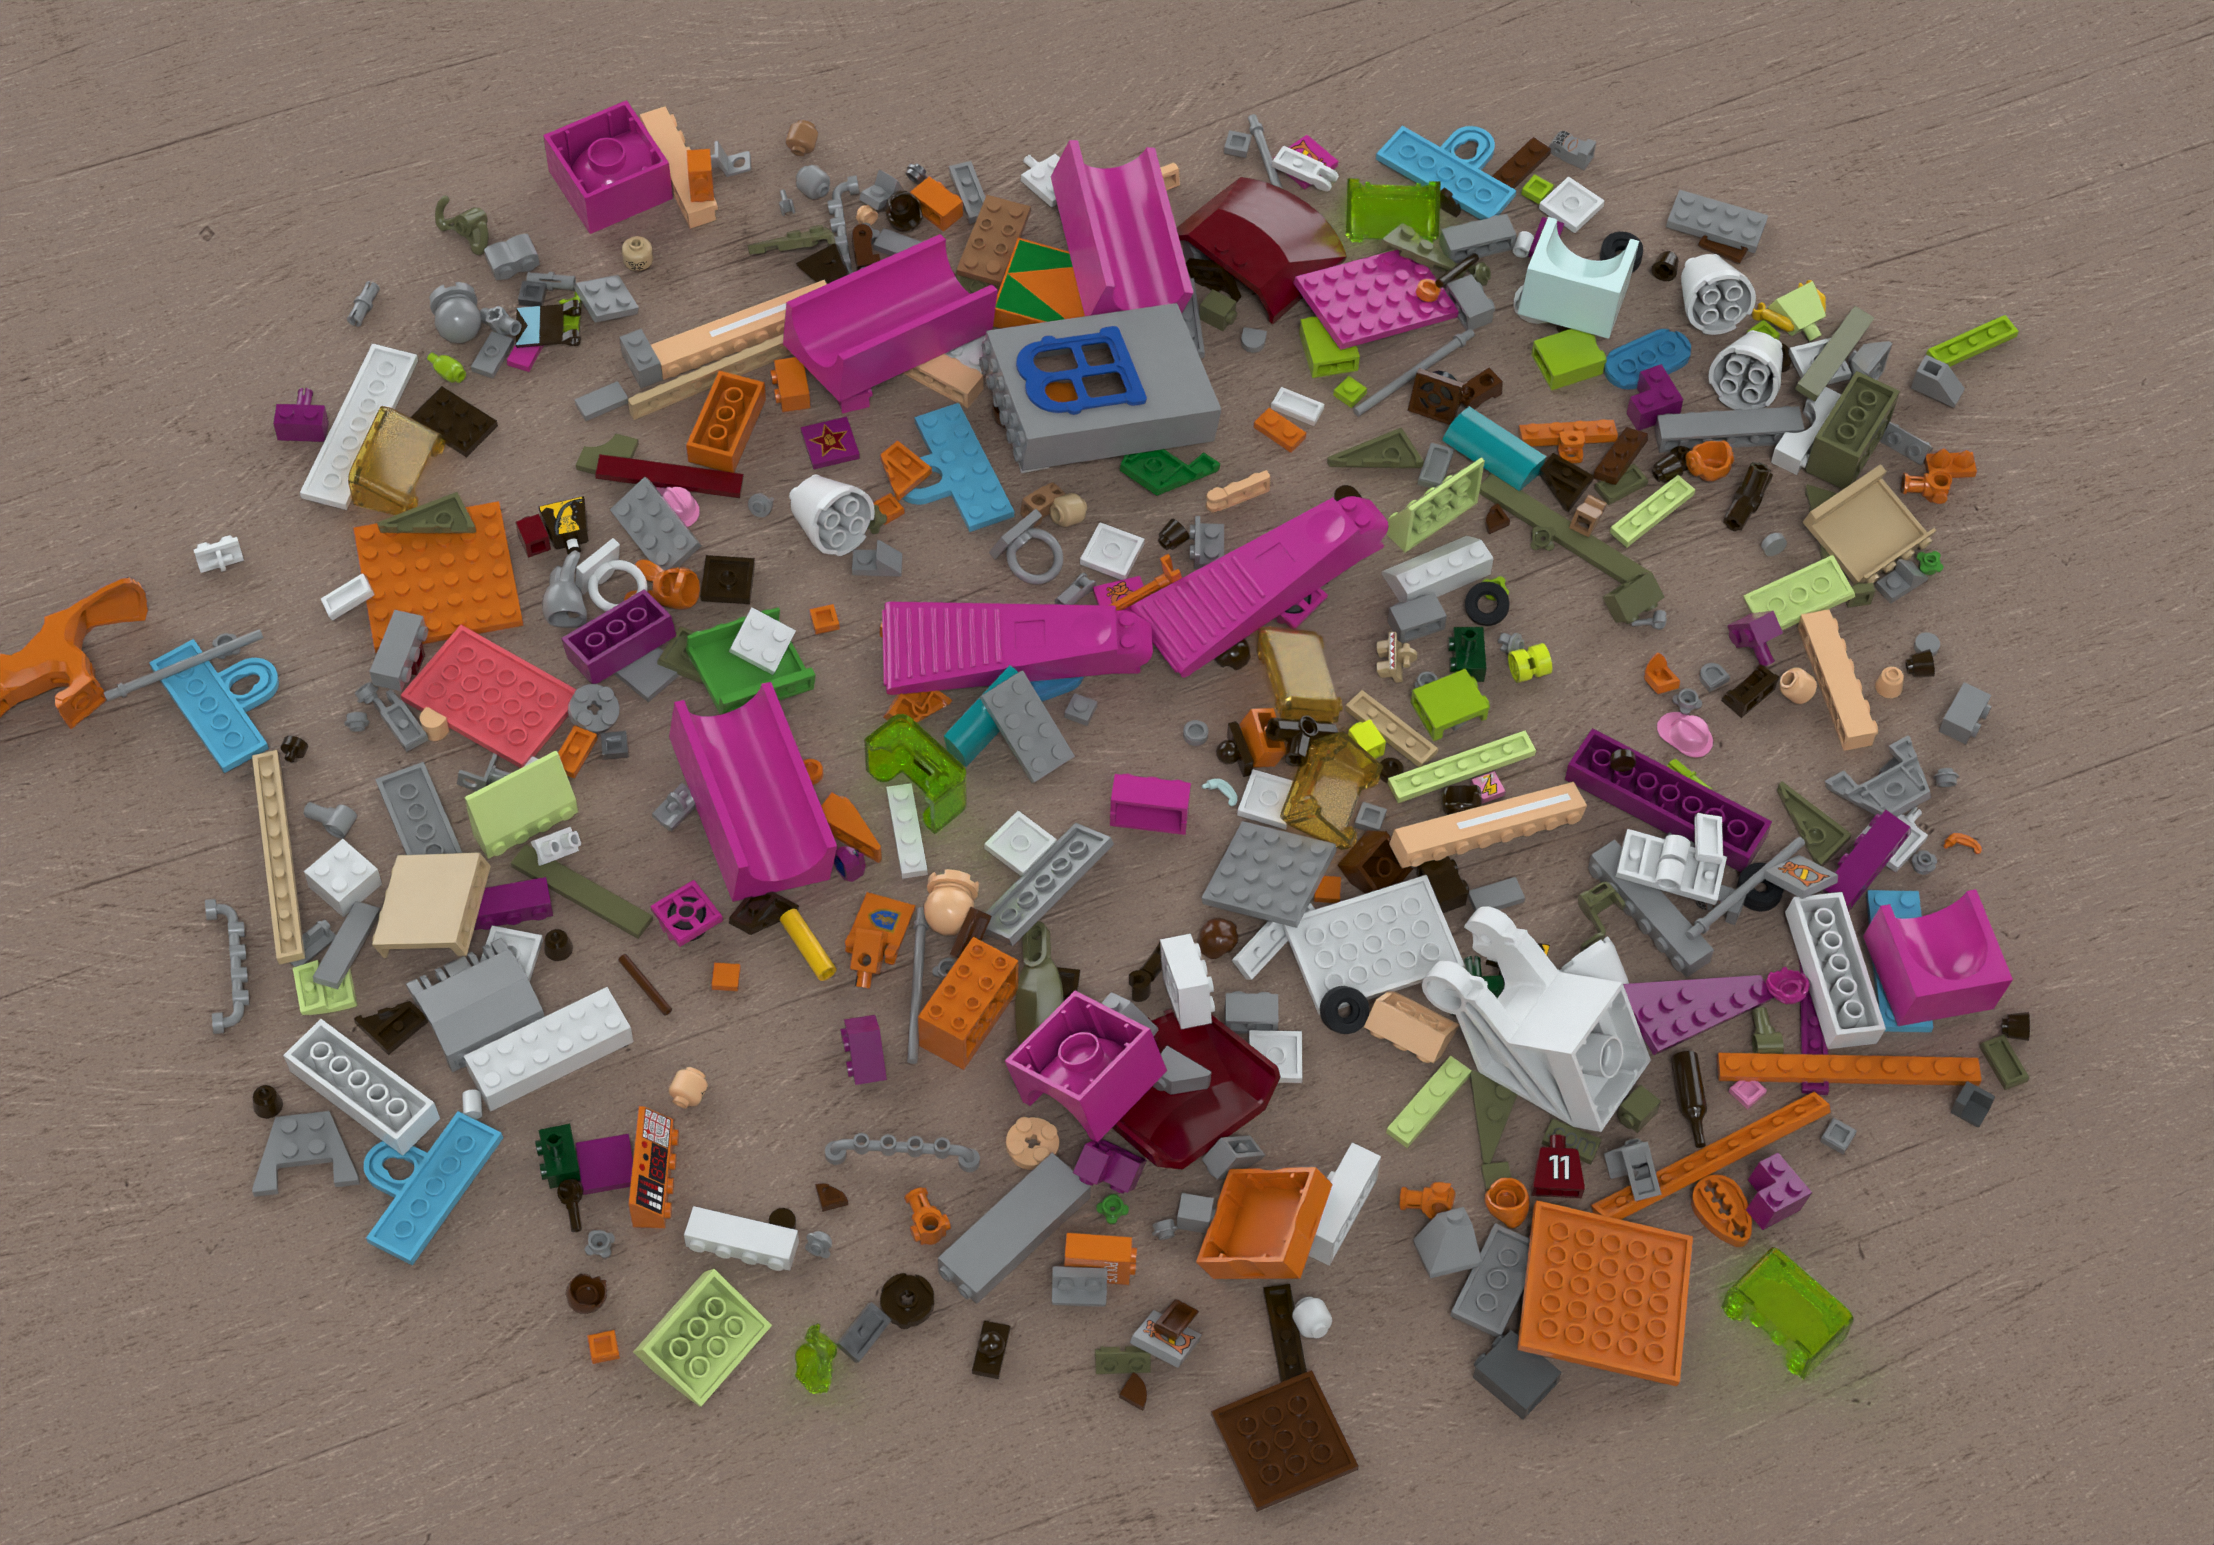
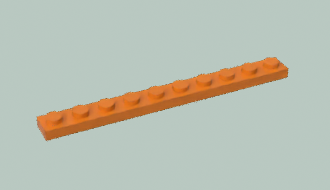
(1848, 1069)
(1719, 1154)

